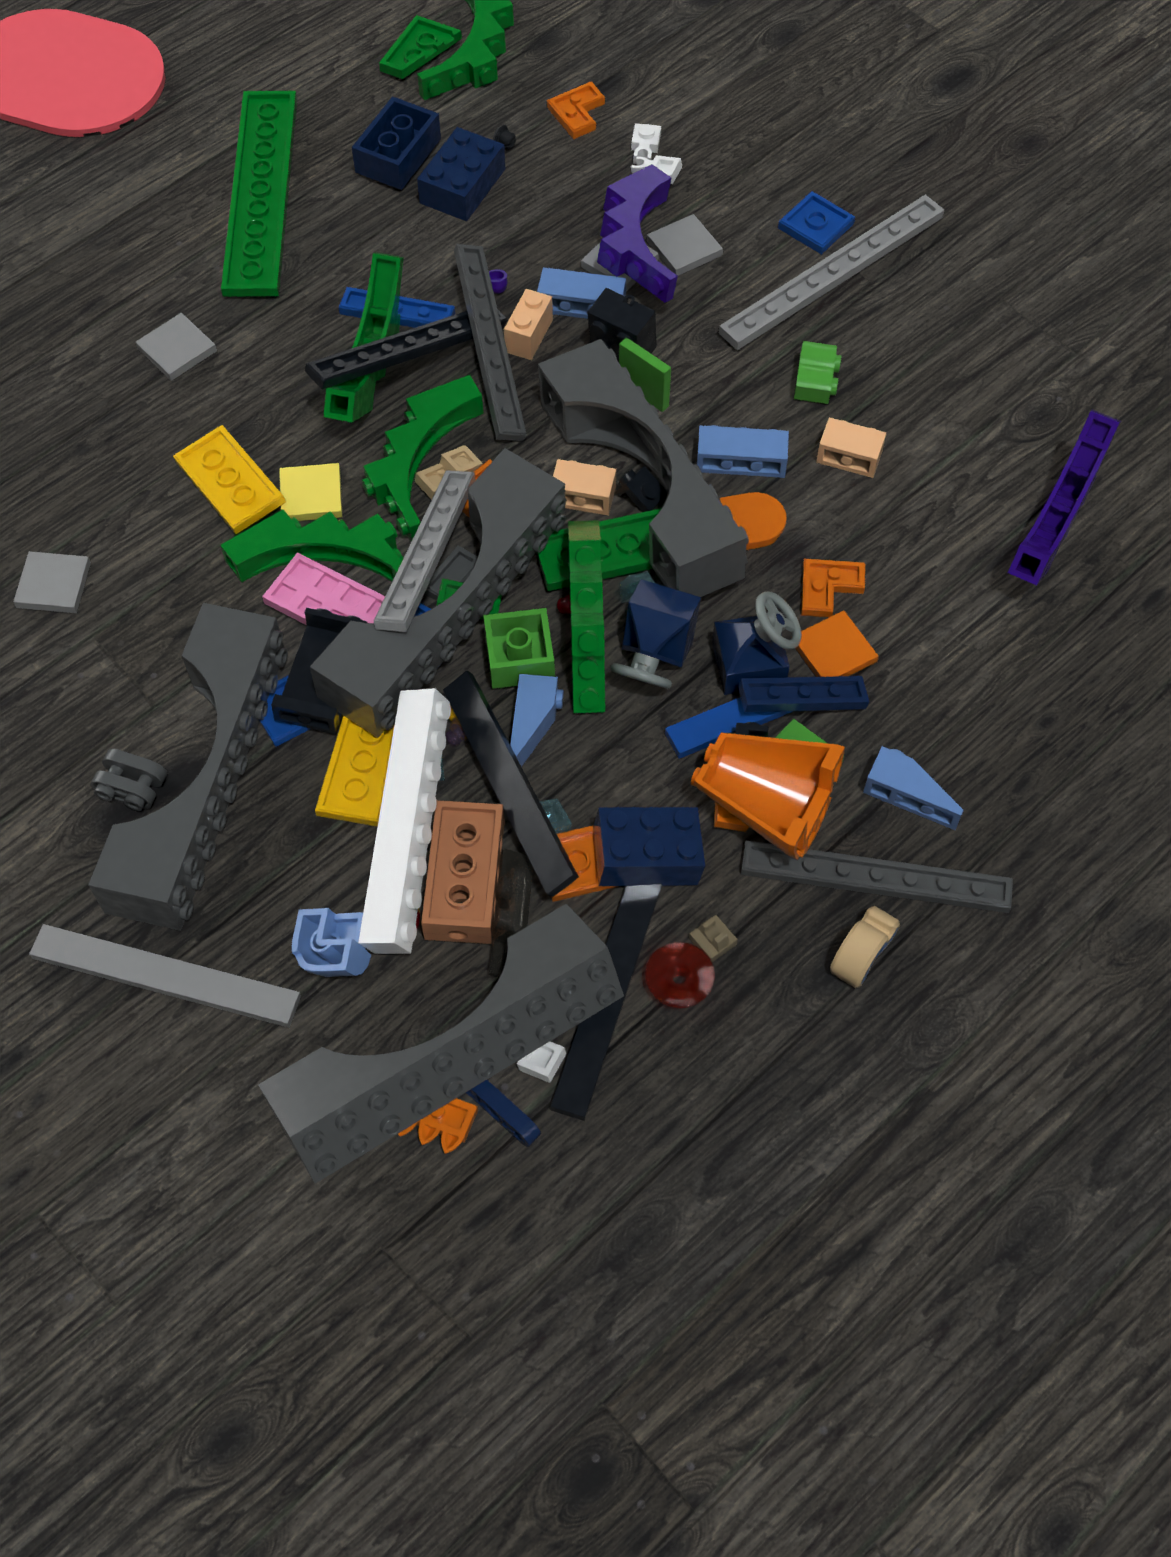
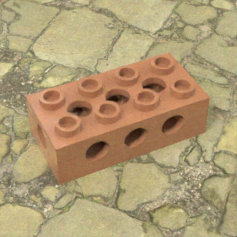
(468, 840)

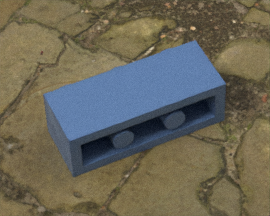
(576, 291)
(742, 451)

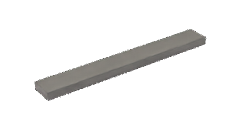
(424, 552)
(166, 975)

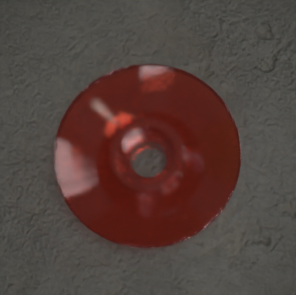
(679, 960)

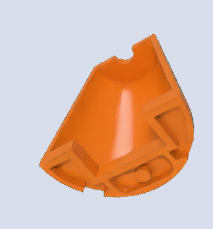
(772, 785)

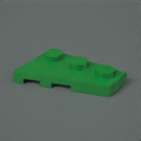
(418, 45)

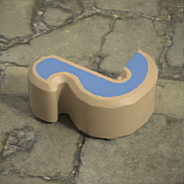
(863, 946)

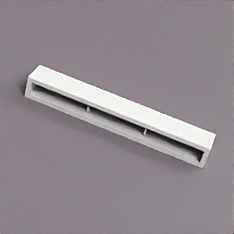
(405, 822)

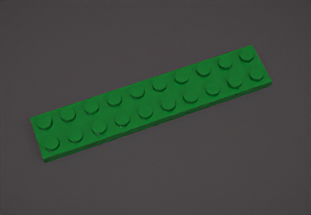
(259, 194)

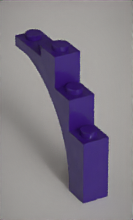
(622, 243)
(1068, 496)

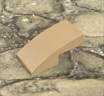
(455, 460)

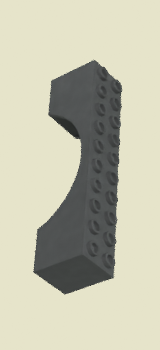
(595, 402)
(364, 669)
(160, 859)
(349, 1104)

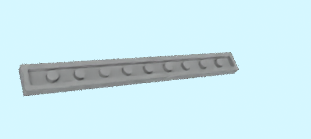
(830, 272)

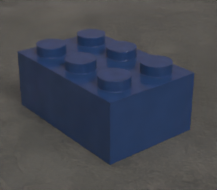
(396, 143)
(461, 174)
(648, 846)

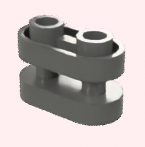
(133, 791)

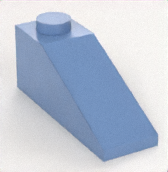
(534, 712)
(908, 786)

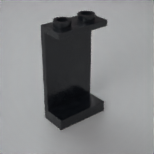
(299, 700)

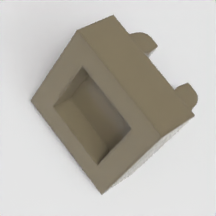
(713, 938)

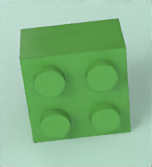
(518, 645)

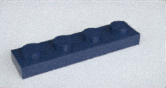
(803, 693)

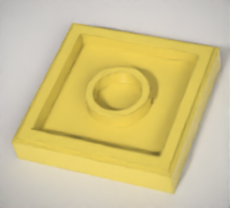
(311, 491)

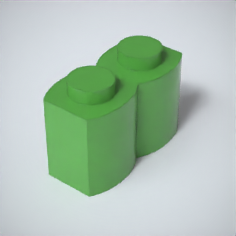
(816, 372)

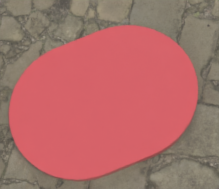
(75, 72)

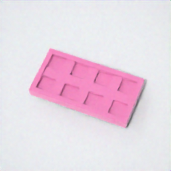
(316, 586)

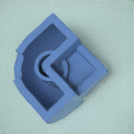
(329, 943)

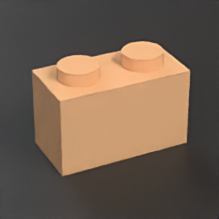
(528, 324)
(851, 447)
(587, 486)

